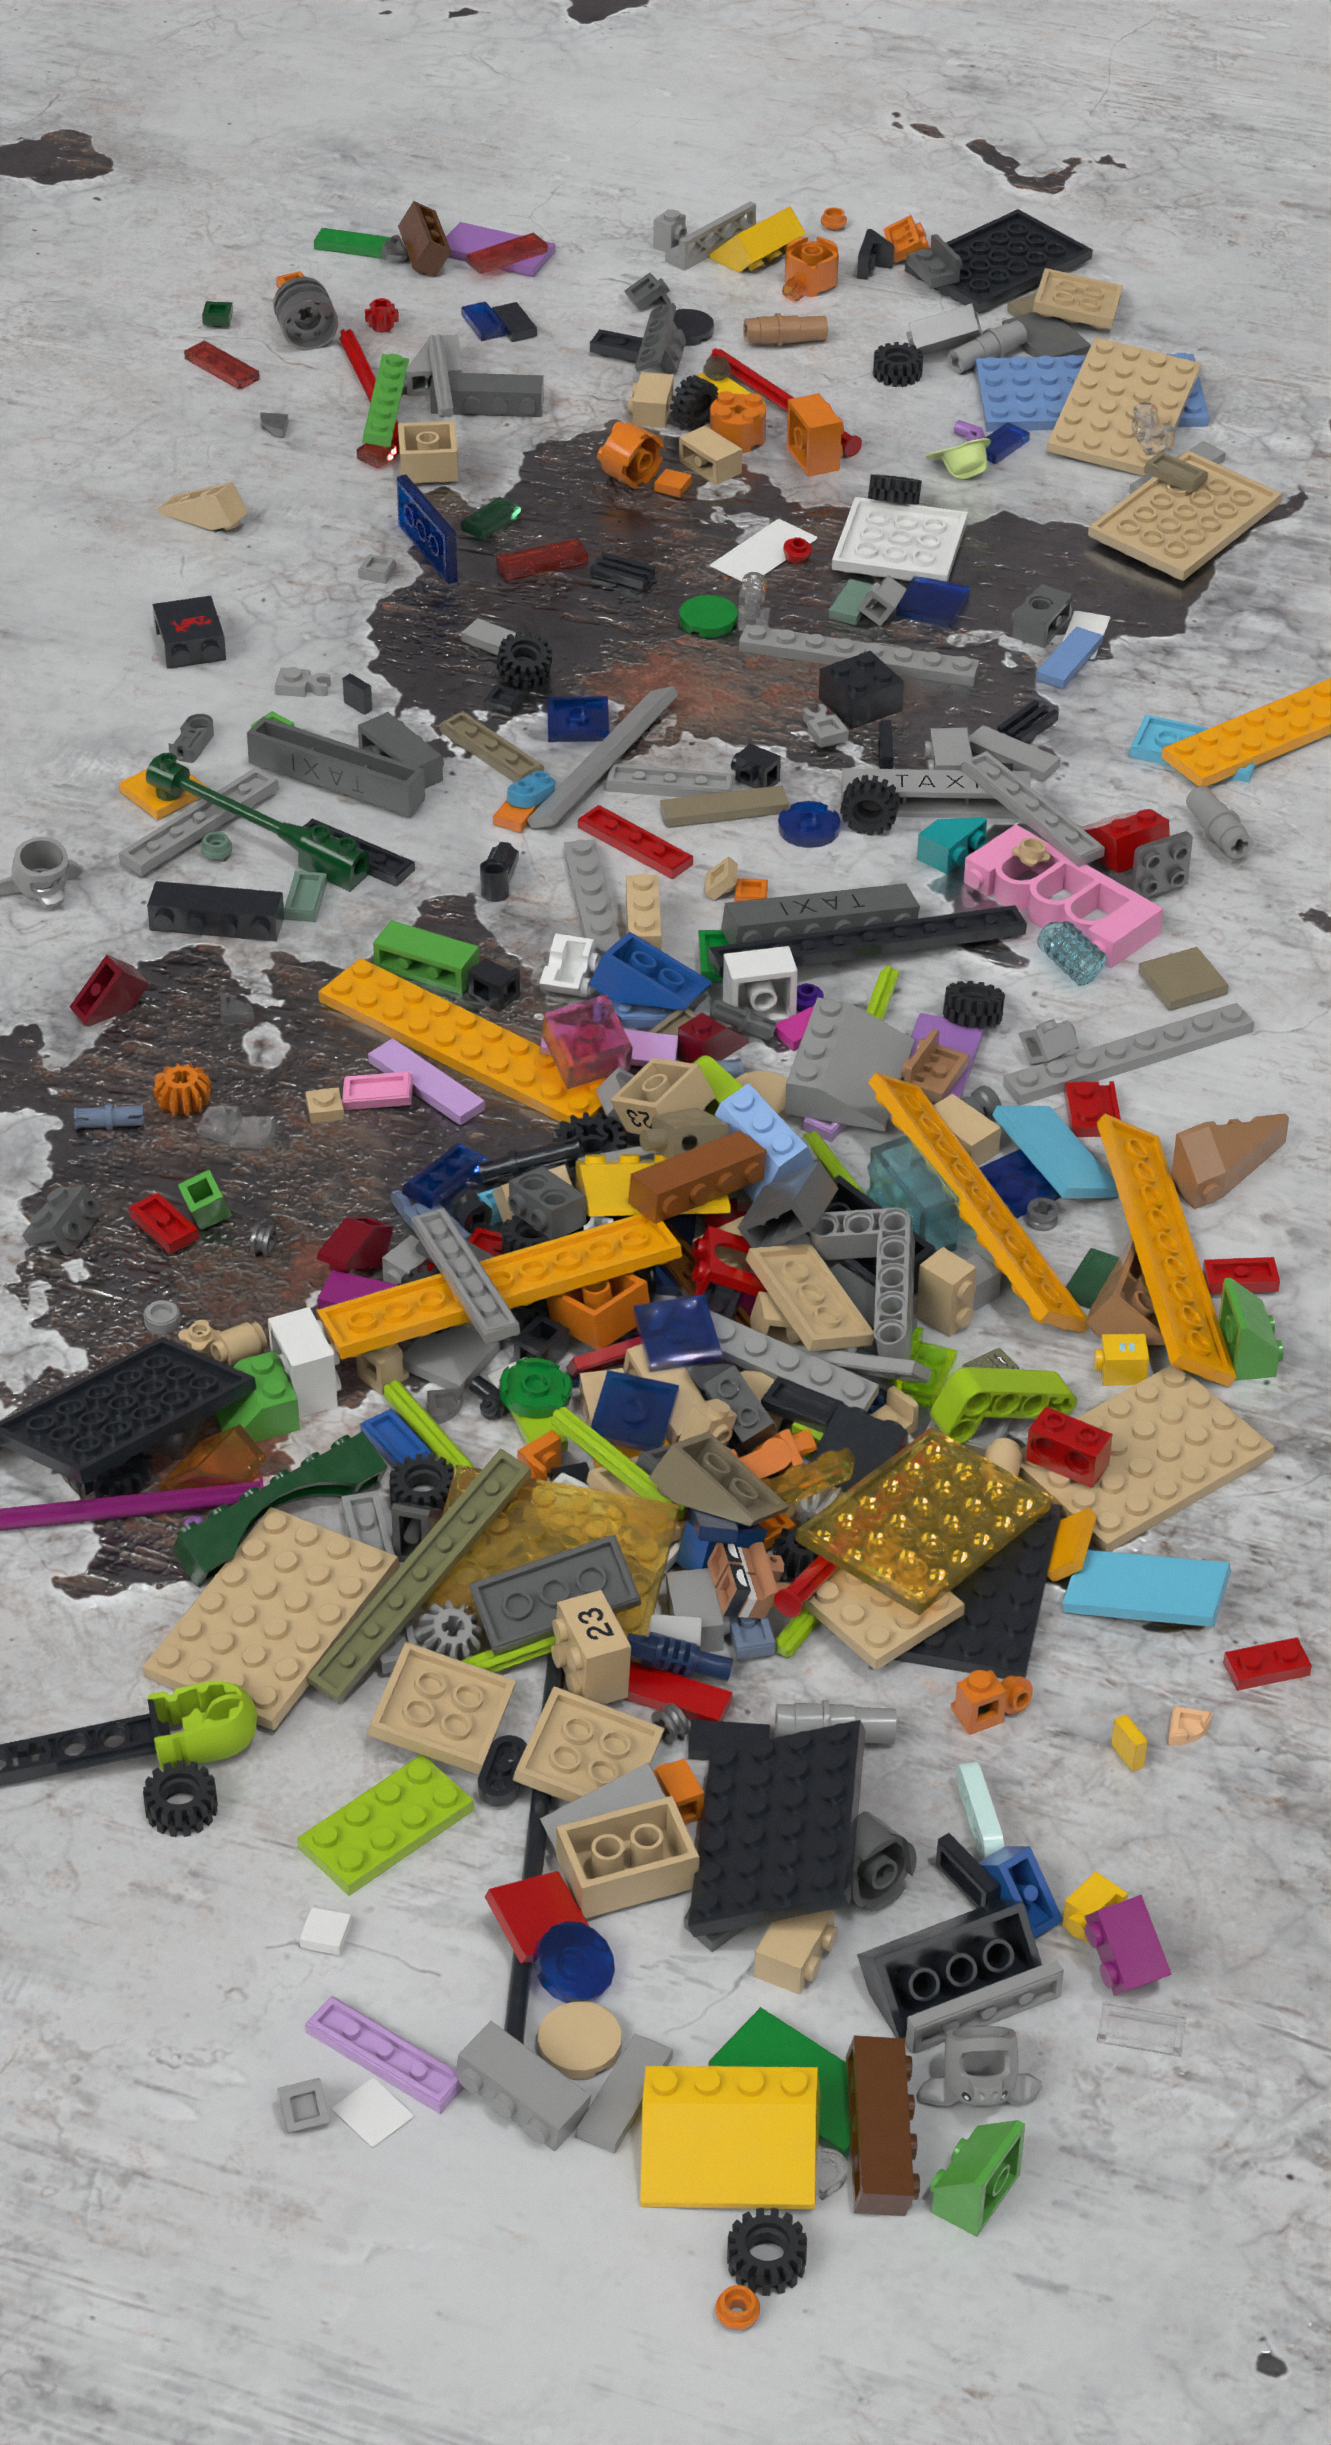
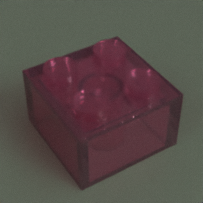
(586, 1041)

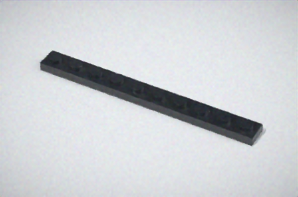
(887, 937)

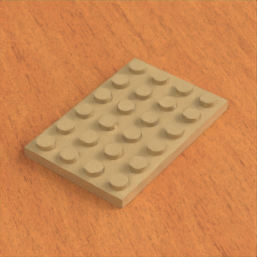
(1102, 401)
(1181, 528)
(1166, 1453)
(273, 1613)

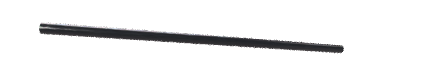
(533, 1866)

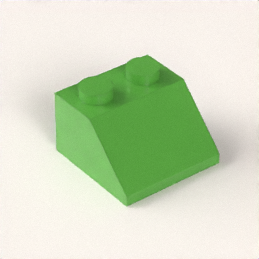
(1248, 1333)
(270, 1408)
(979, 2175)

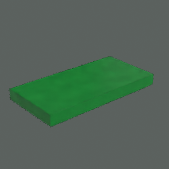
(773, 2043)

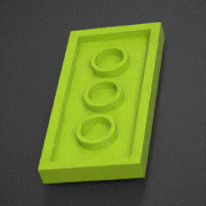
(385, 1824)

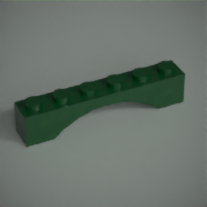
(344, 1470)

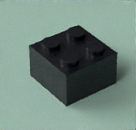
(861, 689)

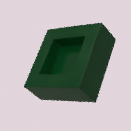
(217, 313)

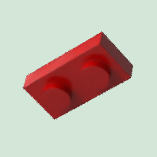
(163, 1223)
(1254, 1274)
(1267, 1663)

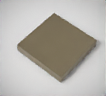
(1183, 978)

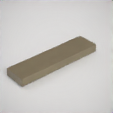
(489, 747)
(724, 806)

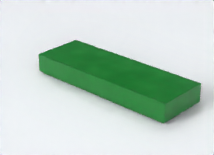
(350, 242)

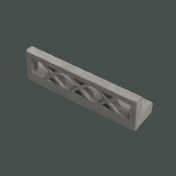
(702, 242)

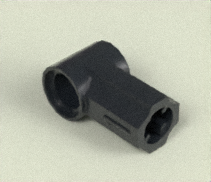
(497, 871)

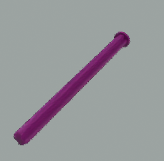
(123, 1506)

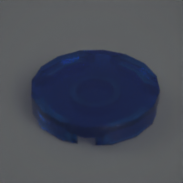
(809, 824)
(574, 1962)

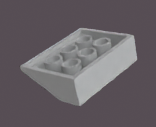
(837, 1061)

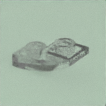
(230, 1127)

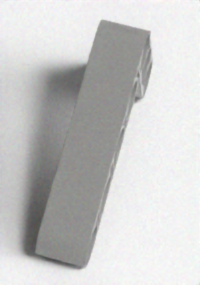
(890, 1238)

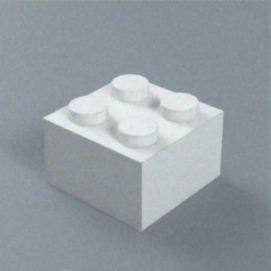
(762, 981)
(306, 1359)

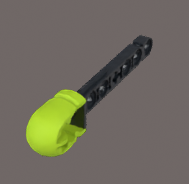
(215, 1719)

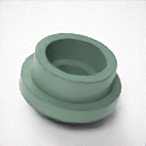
(216, 845)

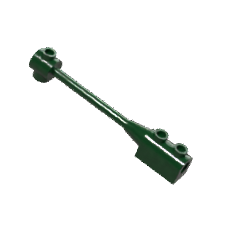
(316, 848)

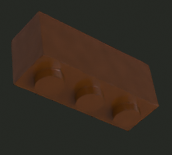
(424, 239)

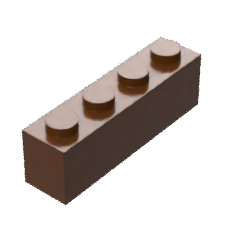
(881, 2126)

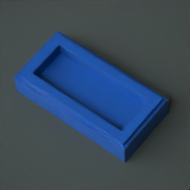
(393, 1438)

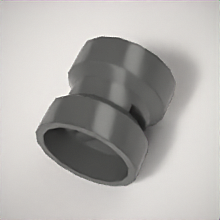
(983, 1100)

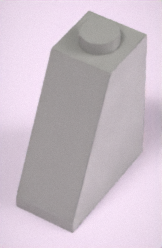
(945, 330)
(420, 371)

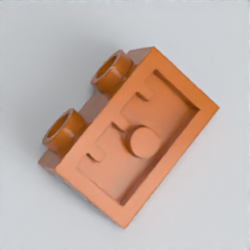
(906, 237)

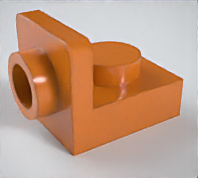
(542, 1455)

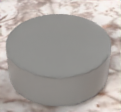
(161, 1317)

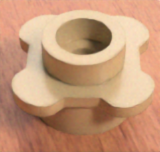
(1031, 851)
(198, 1336)

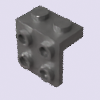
(1159, 866)

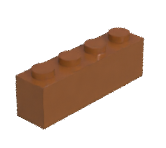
(697, 1176)

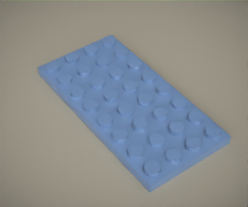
(1035, 389)

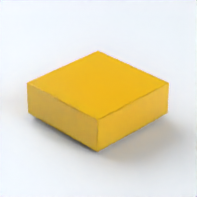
(1129, 1742)

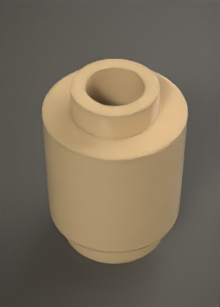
(238, 1343)
(1005, 1454)

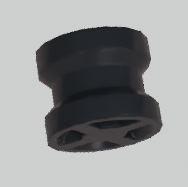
(470, 1211)

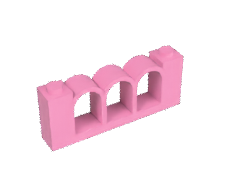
(1131, 917)

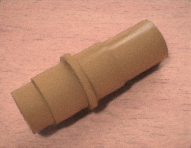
(784, 329)

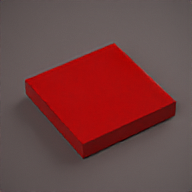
(531, 1908)

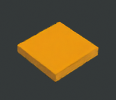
(145, 796)

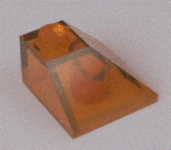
(217, 1460)

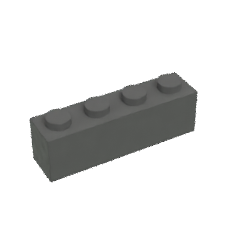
(494, 394)

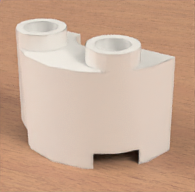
(570, 966)

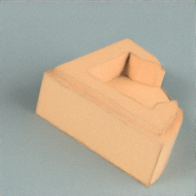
(1188, 1725)

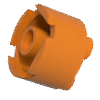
(812, 264)
(739, 419)
(631, 454)

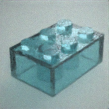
(908, 1181)

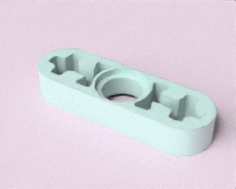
(979, 1809)

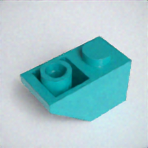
(951, 840)

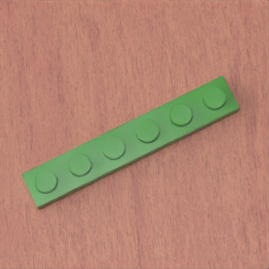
(385, 400)

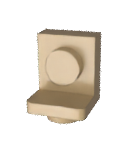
(899, 1408)

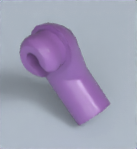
(968, 430)

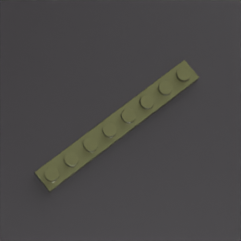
(419, 1576)

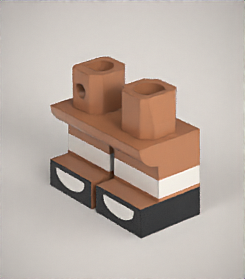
(745, 1579)

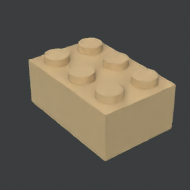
(627, 1856)

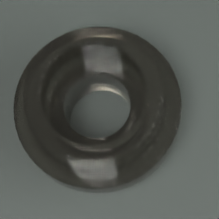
(716, 368)

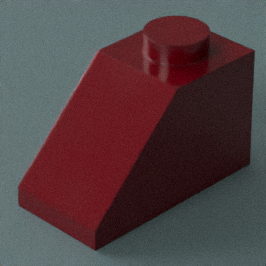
(109, 991)
(708, 1037)

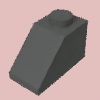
(411, 1526)

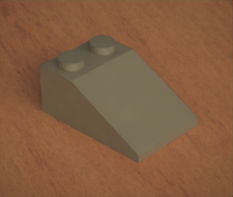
(714, 1481)

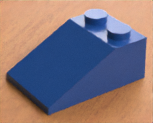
(646, 976)

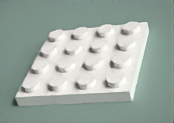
(899, 540)

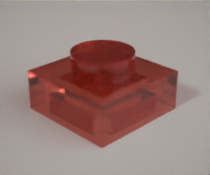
(376, 455)

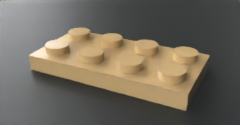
(810, 1297)

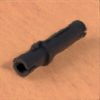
(517, 1163)

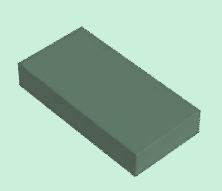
(846, 604)
(305, 896)

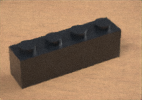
(215, 911)

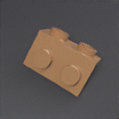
(934, 1067)

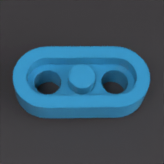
(531, 790)

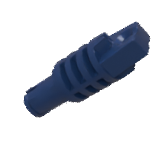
(678, 1656)

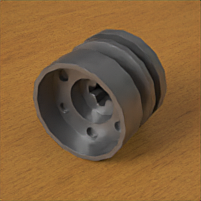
(305, 313)

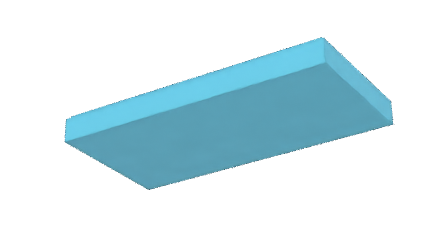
(1161, 732)
(1056, 1152)
(1148, 1588)

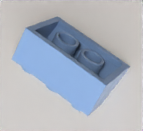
(756, 1118)

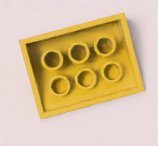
(608, 1183)
(730, 2137)

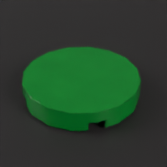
(708, 616)
(542, 1394)

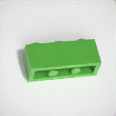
(425, 956)

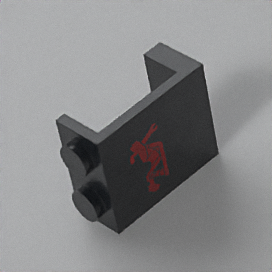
(189, 631)

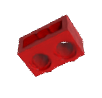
(1069, 1447)

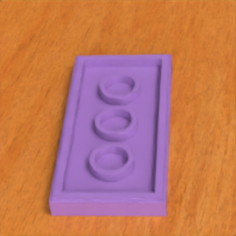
(470, 238)
(951, 1036)

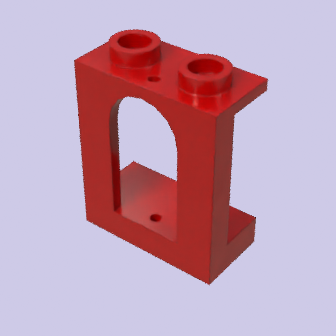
(711, 1269)

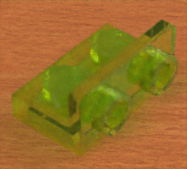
(935, 1357)

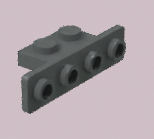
(661, 341)

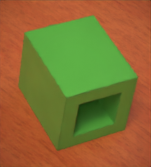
(204, 1200)

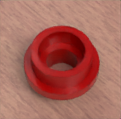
(797, 550)

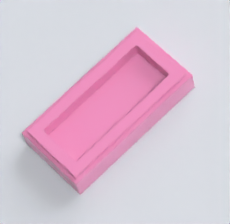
(377, 1090)

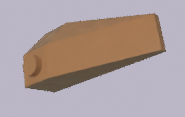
(1216, 1157)
(1125, 1302)

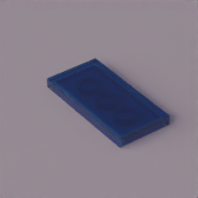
(427, 529)

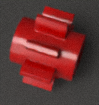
(381, 315)

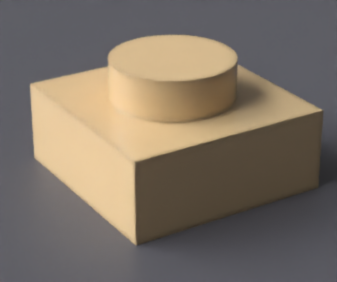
(721, 878)
(324, 1105)

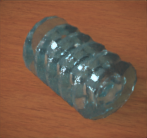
(1072, 951)

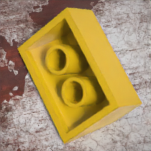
(759, 242)

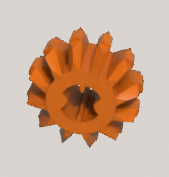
(182, 1089)

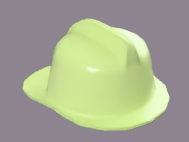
(964, 460)

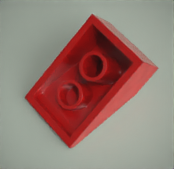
(1125, 833)

